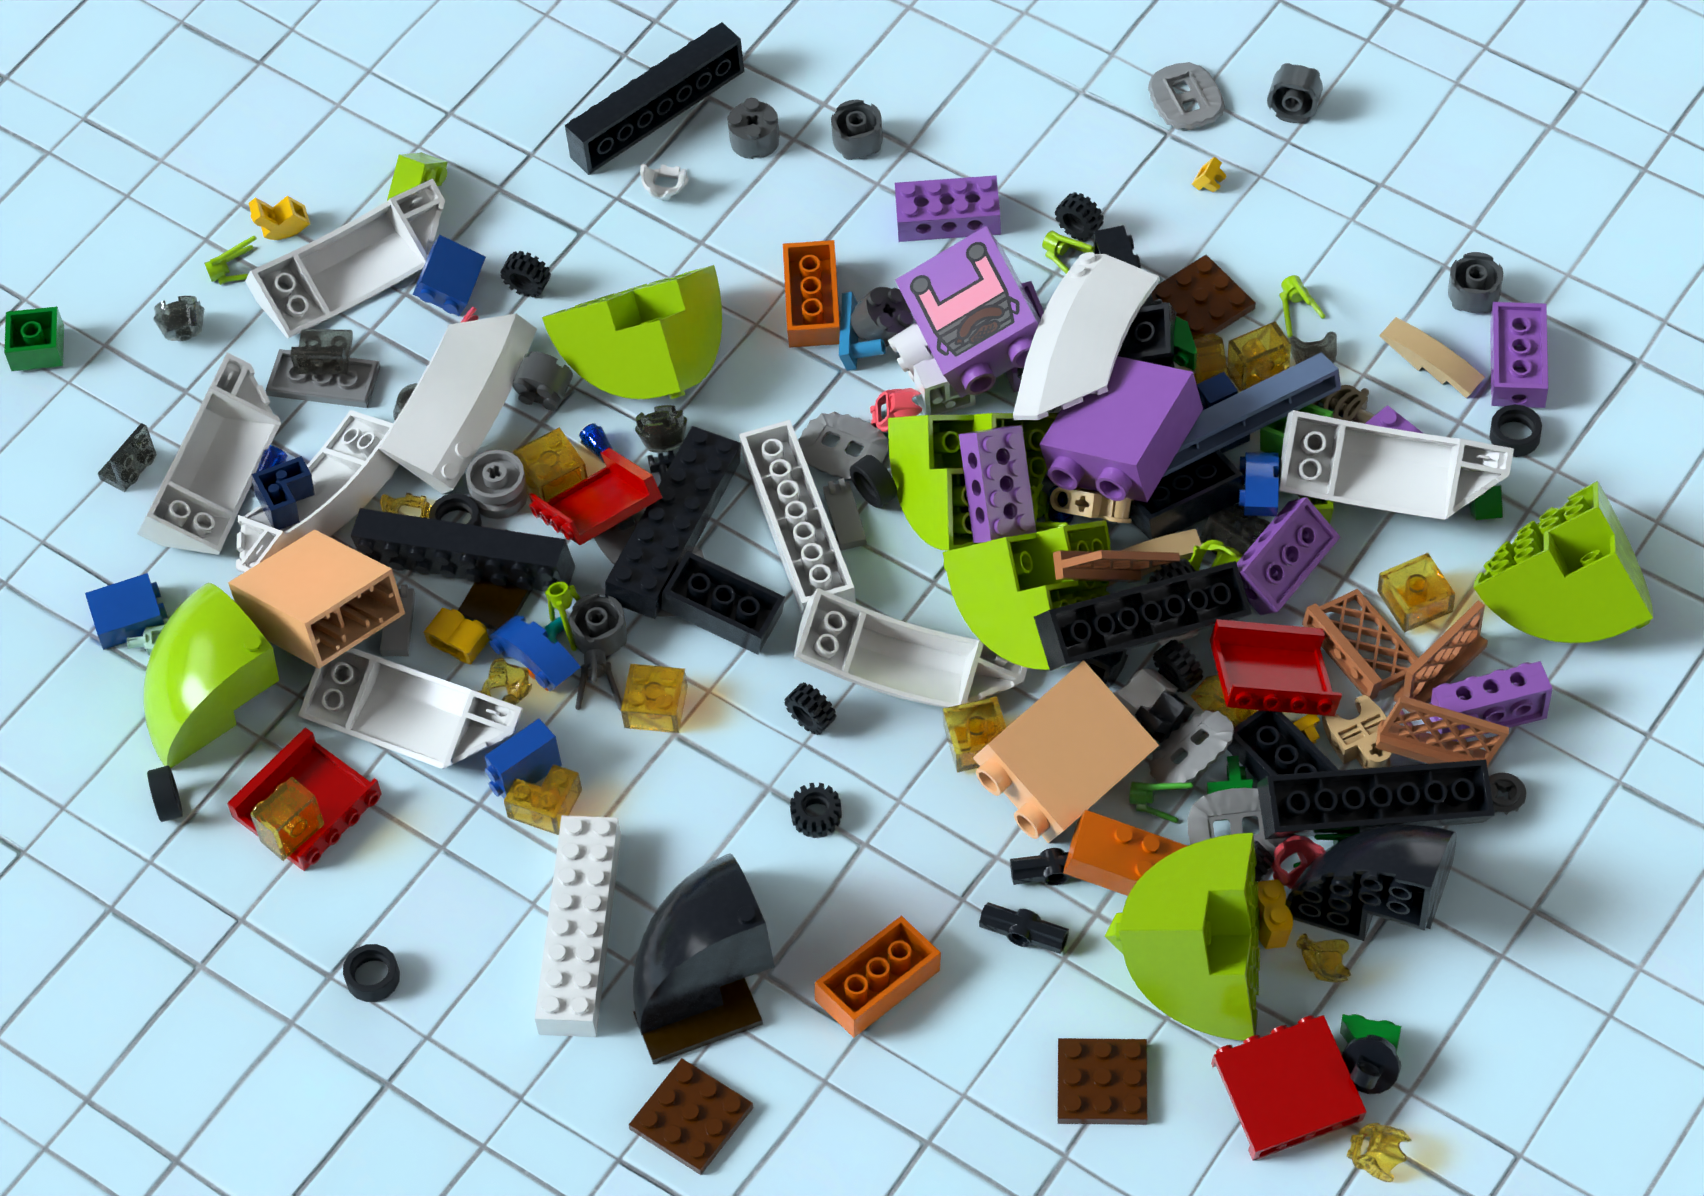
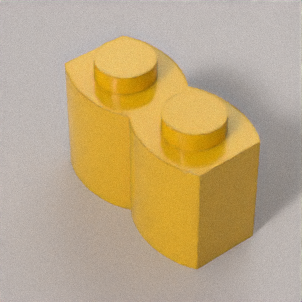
(457, 635)
(1275, 916)

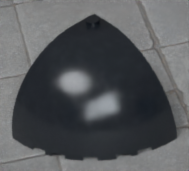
(1378, 872)
(696, 943)

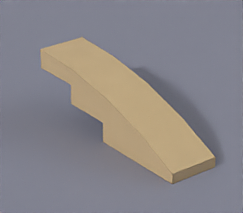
(1432, 355)
(1179, 542)

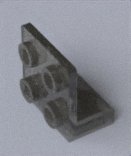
(322, 351)
(129, 460)
(1233, 528)

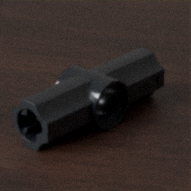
(1044, 867)
(1024, 927)

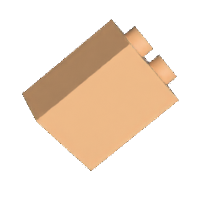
(318, 598)
(1063, 753)

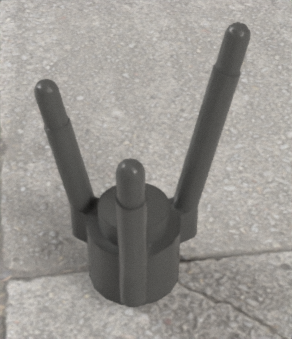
(595, 666)

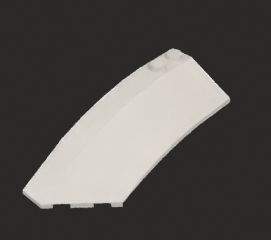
(349, 262)
(1081, 334)
(458, 398)
(213, 463)
(1386, 466)
(344, 479)
(898, 655)
(406, 709)

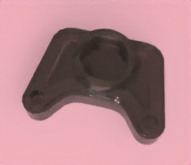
(1304, 350)

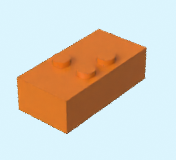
(811, 293)
(1114, 852)
(877, 976)

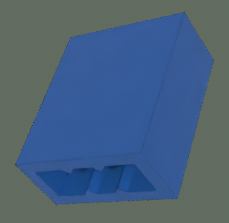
(449, 275)
(125, 609)
(523, 757)

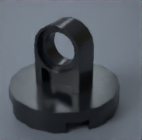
(1372, 1064)

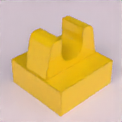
(1208, 174)
(1307, 726)

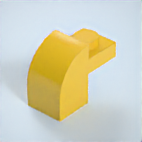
(280, 221)

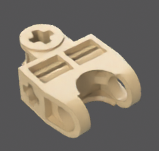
(1092, 505)
(1358, 736)

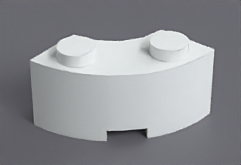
(1143, 690)

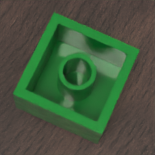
(34, 338)

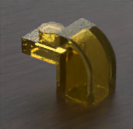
(1211, 698)

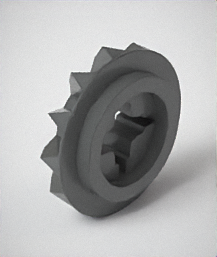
(1507, 782)

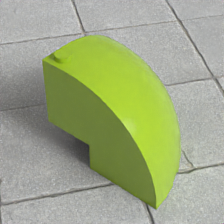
(644, 338)
(931, 473)
(1569, 575)
(1014, 579)
(201, 672)
(1196, 936)

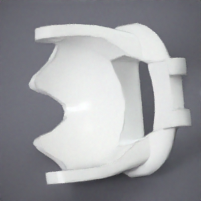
(664, 193)

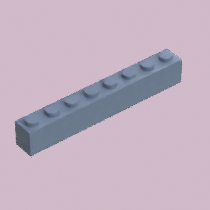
(1257, 408)

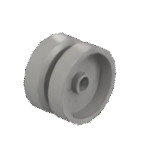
(497, 483)

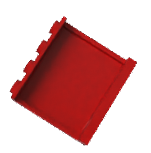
(599, 499)
(1273, 668)
(337, 787)
(1289, 1086)

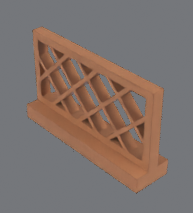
(1108, 564)
(1345, 651)
(1445, 657)
(1436, 747)

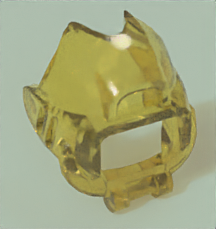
(393, 505)
(510, 676)
(1325, 958)
(1382, 1151)

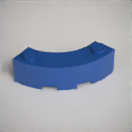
(1261, 483)
(531, 647)

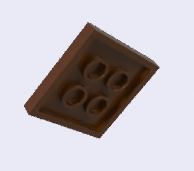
(1204, 297)
(1102, 1081)
(691, 1116)

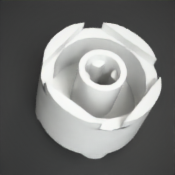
(911, 348)

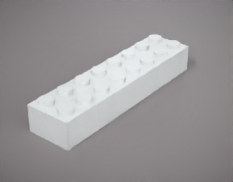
(795, 513)
(578, 926)

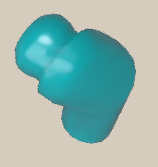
(554, 628)

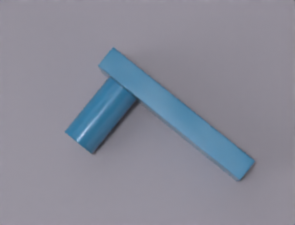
(849, 346)

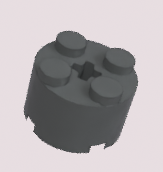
(1295, 93)
(753, 129)
(857, 129)
(1475, 283)
(881, 315)
(542, 380)
(598, 624)

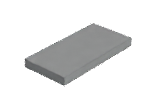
(340, 389)

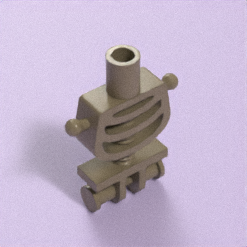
(1348, 402)

